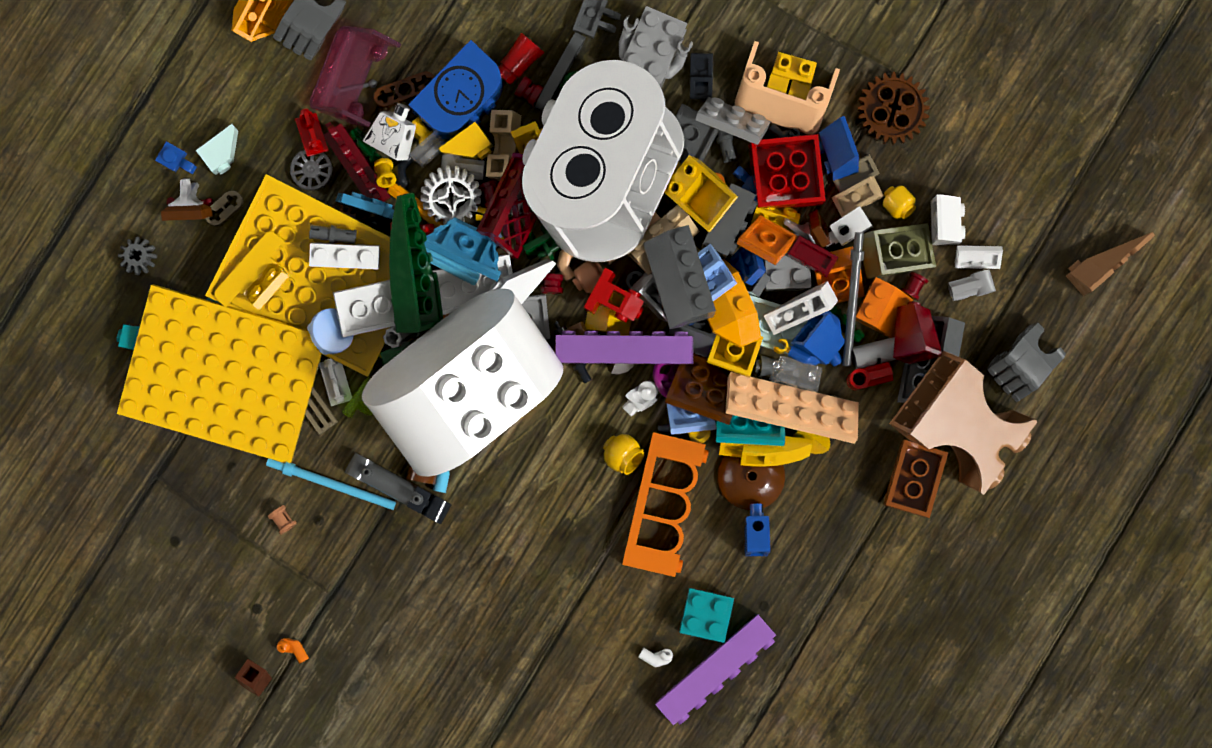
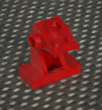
(630, 307)

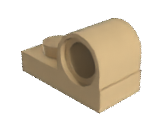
(858, 195)

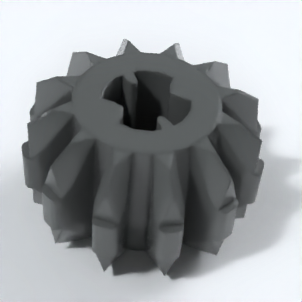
(133, 264)

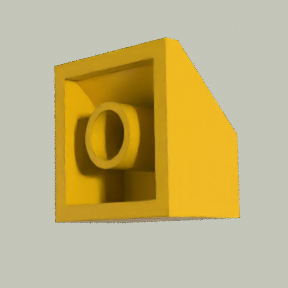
(469, 143)

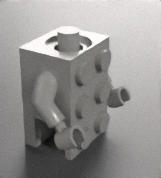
(655, 44)

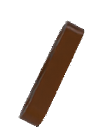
(387, 89)

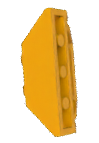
(258, 17)
(735, 314)

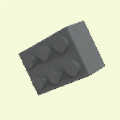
(732, 223)

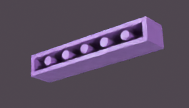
(624, 349)
(715, 669)

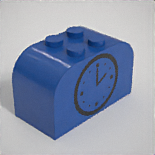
(459, 93)

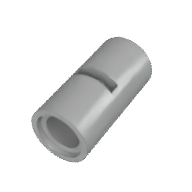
(874, 352)

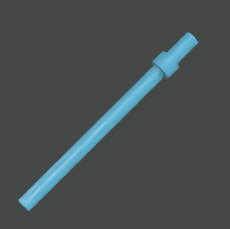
(290, 469)

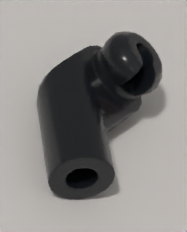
(400, 172)

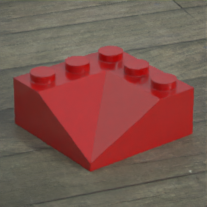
(787, 172)

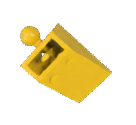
(700, 192)

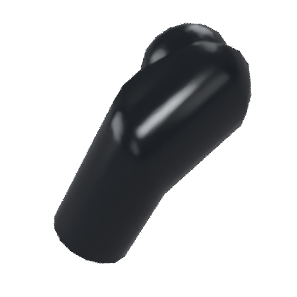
(776, 132)
(380, 223)

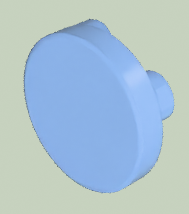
(326, 332)

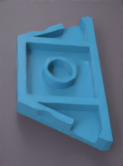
(364, 203)
(465, 246)

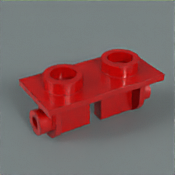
(311, 133)

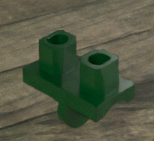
(540, 246)

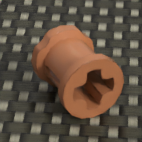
(282, 520)

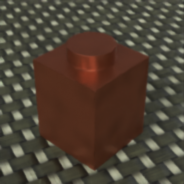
(253, 677)

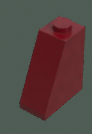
(915, 334)

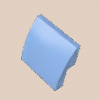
(716, 272)

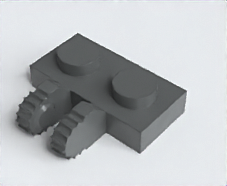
(590, 18)

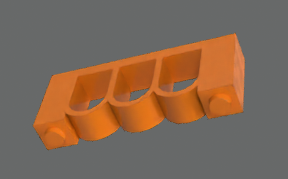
(676, 450)

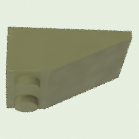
(897, 251)

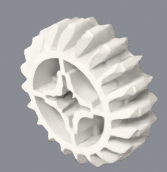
(459, 195)

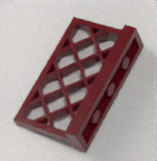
(499, 208)

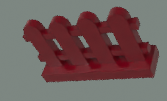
(354, 162)

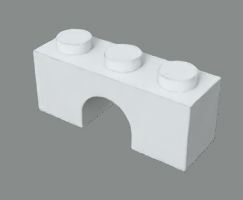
(344, 256)

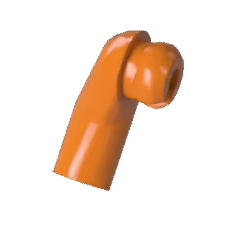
(292, 646)

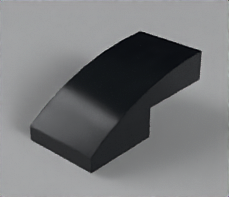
(701, 75)

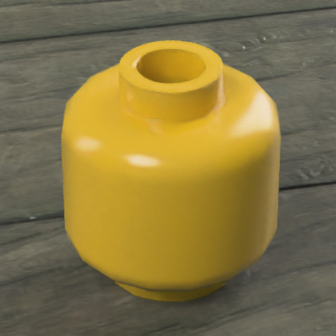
(899, 202)

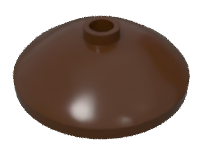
(742, 491)

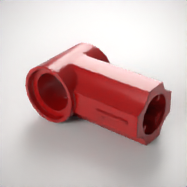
(871, 376)

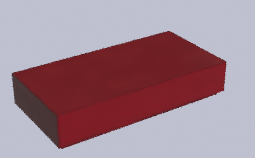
(812, 256)

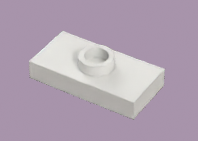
(978, 257)

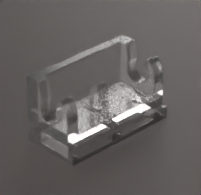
(796, 374)

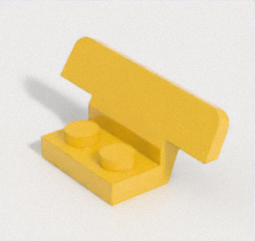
(256, 275)

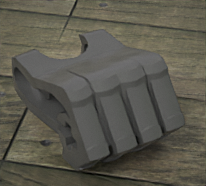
(307, 25)
(1025, 365)

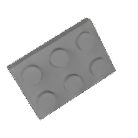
(733, 120)

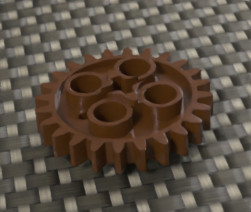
(913, 114)

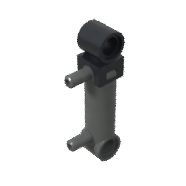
(398, 488)

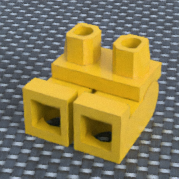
(795, 69)

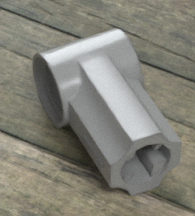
(474, 167)
(977, 284)
(396, 339)

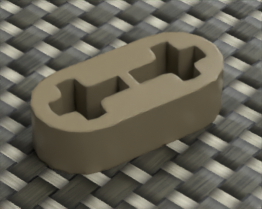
(229, 211)

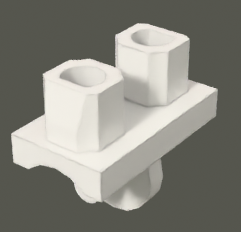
(640, 398)

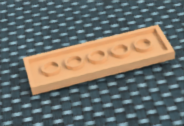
(792, 407)

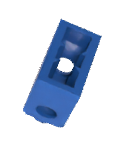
(757, 542)

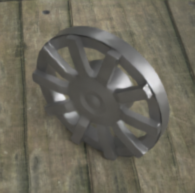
(311, 170)

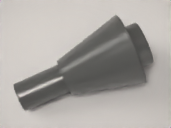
(763, 365)

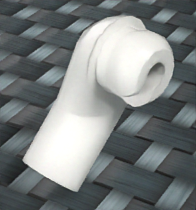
(656, 659)

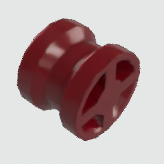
(552, 284)

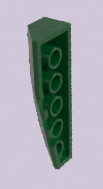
(412, 282)

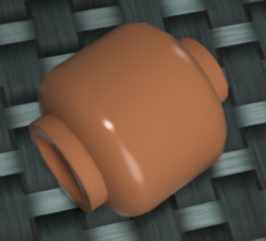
(587, 276)

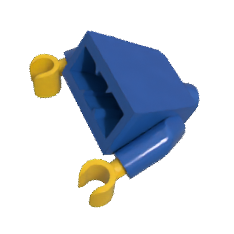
(817, 341)

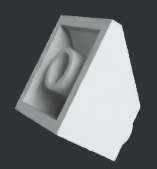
(946, 220)

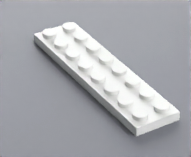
(371, 307)

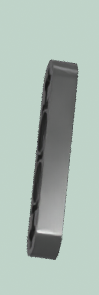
(560, 70)

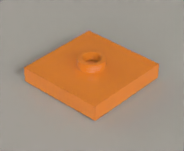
(767, 240)

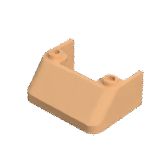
(781, 108)

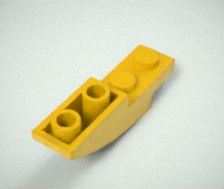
(767, 455)

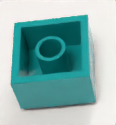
(706, 615)

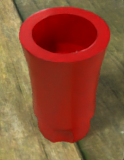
(519, 58)

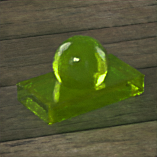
(357, 403)

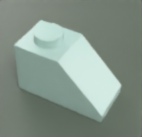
(220, 150)

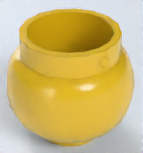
(623, 453)

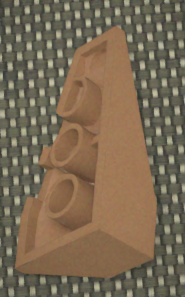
(1095, 270)

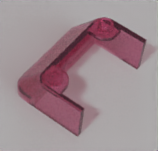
(346, 72)

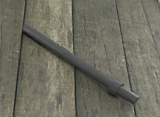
(856, 256)

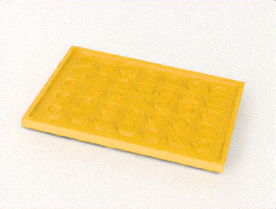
(307, 288)
(220, 374)

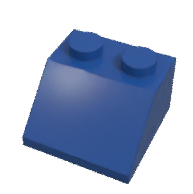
(839, 150)

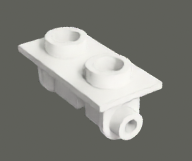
(335, 381)

